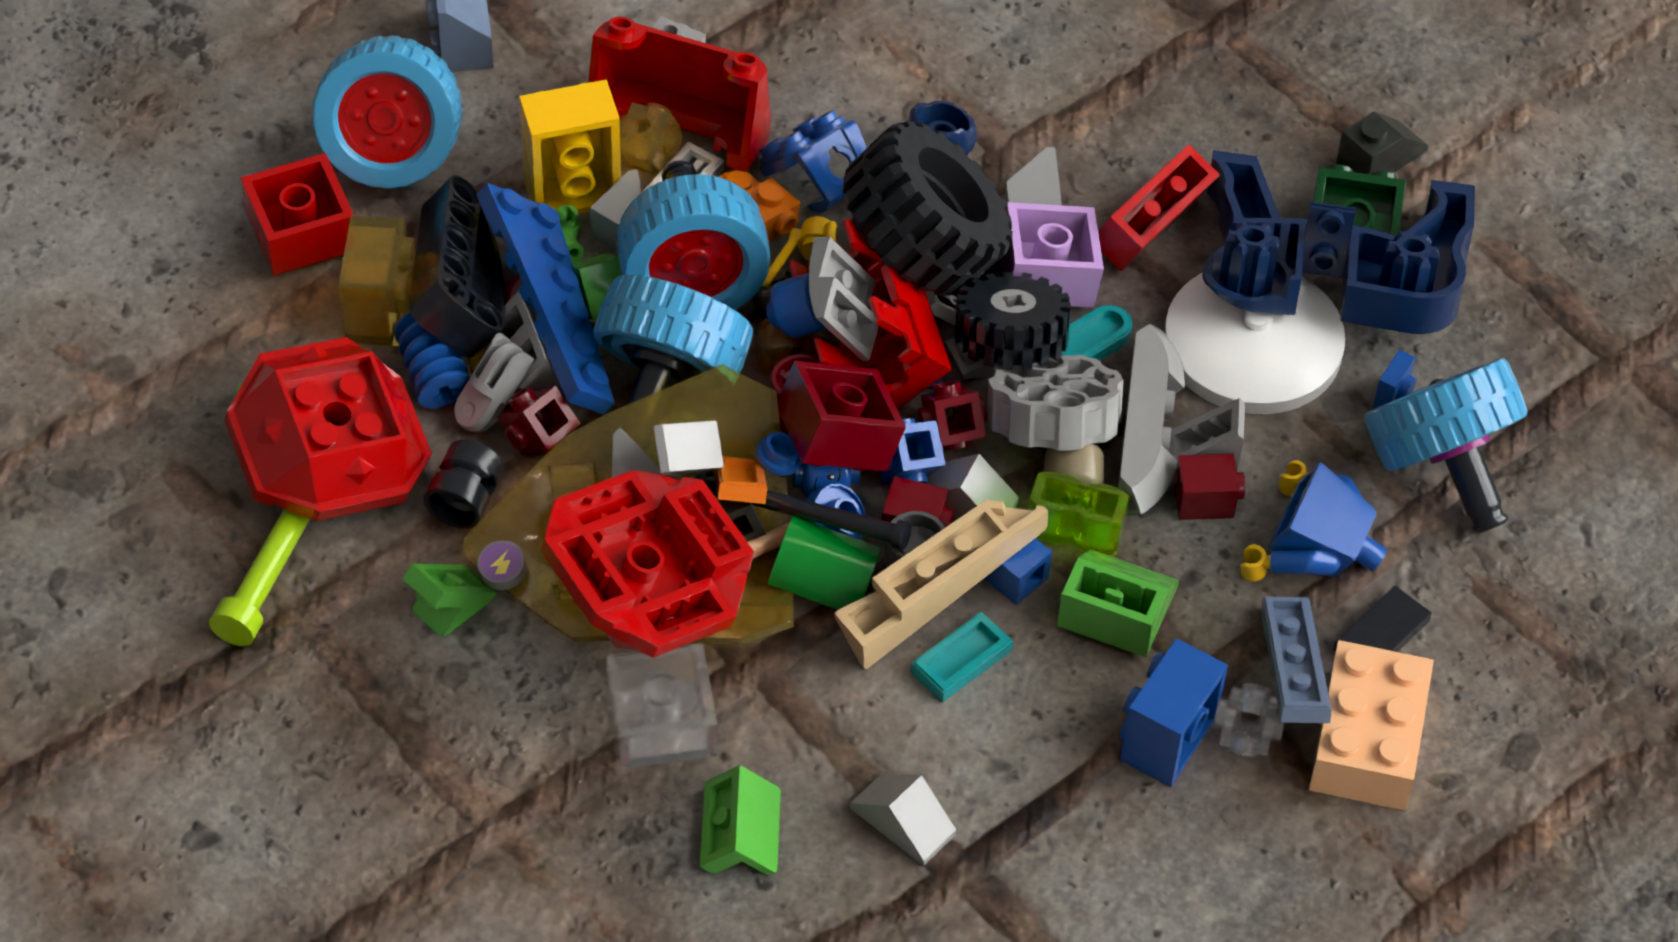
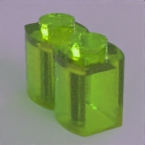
(1080, 513)

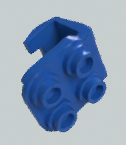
(810, 149)

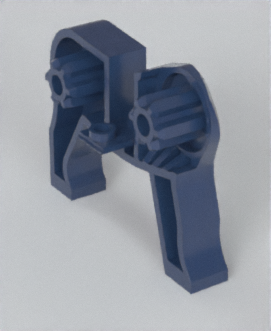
(1388, 280)

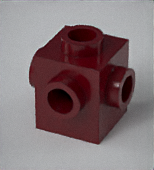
(967, 415)
(537, 420)

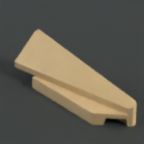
(936, 576)

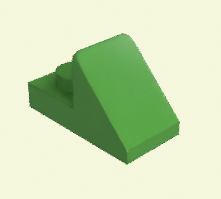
(447, 594)

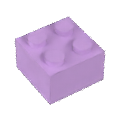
(1057, 245)

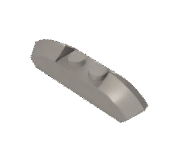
(1145, 457)

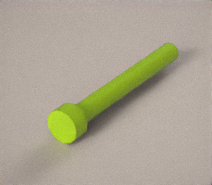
(238, 617)

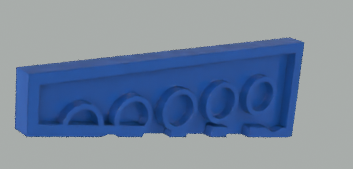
(552, 290)

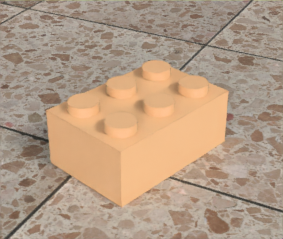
(1373, 726)

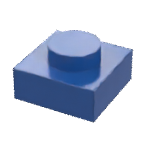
(1396, 379)

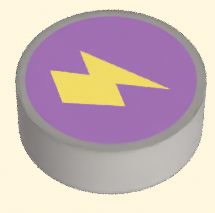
(502, 565)

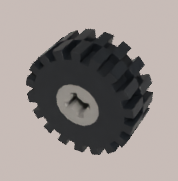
(1012, 320)

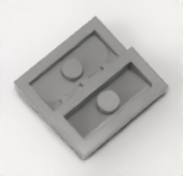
(840, 296)

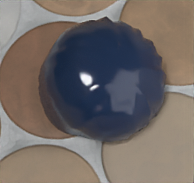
(947, 119)

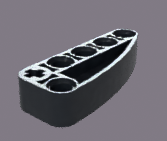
(457, 271)

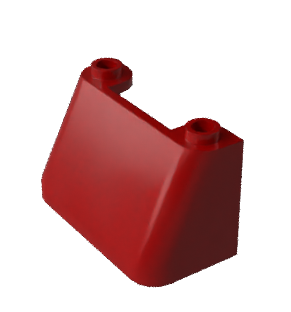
(701, 84)

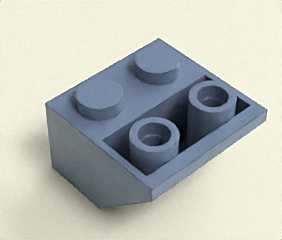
(461, 33)

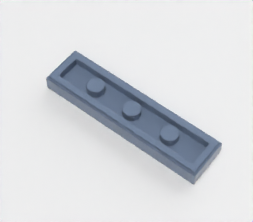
(1295, 660)

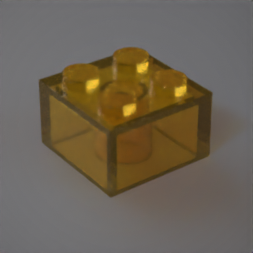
(375, 279)

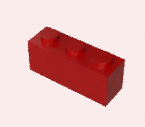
(1155, 207)

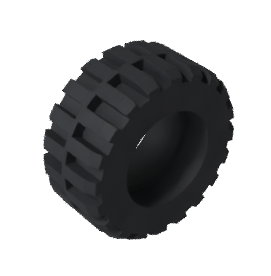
(927, 208)

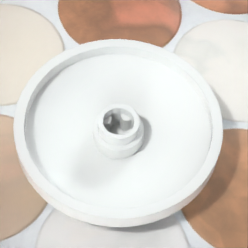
(1256, 357)

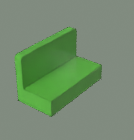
(740, 822)

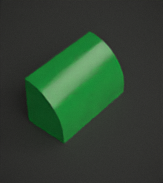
(823, 564)

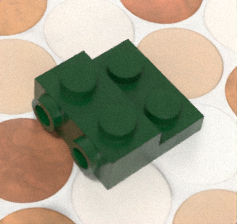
(1374, 195)

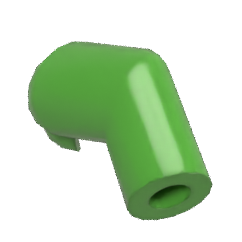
(571, 226)

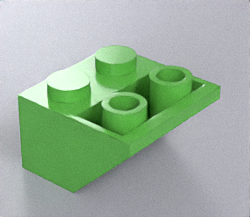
(1115, 602)

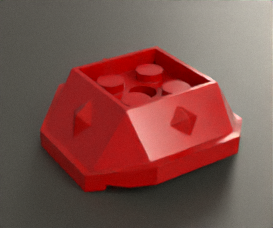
(309, 463)
(649, 559)

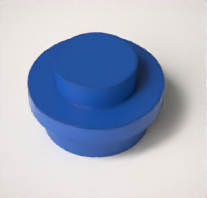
(778, 454)

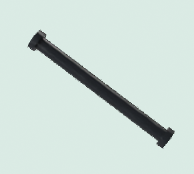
(897, 533)

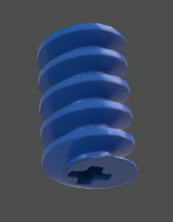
(432, 366)

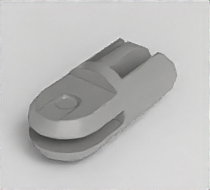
(491, 385)

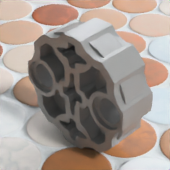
(1057, 404)

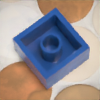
(1171, 711)

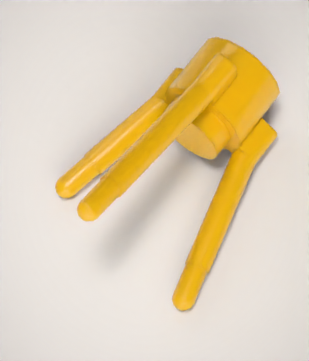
(803, 239)

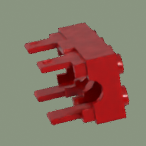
(907, 340)

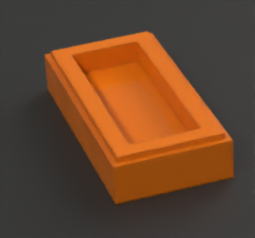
(741, 480)

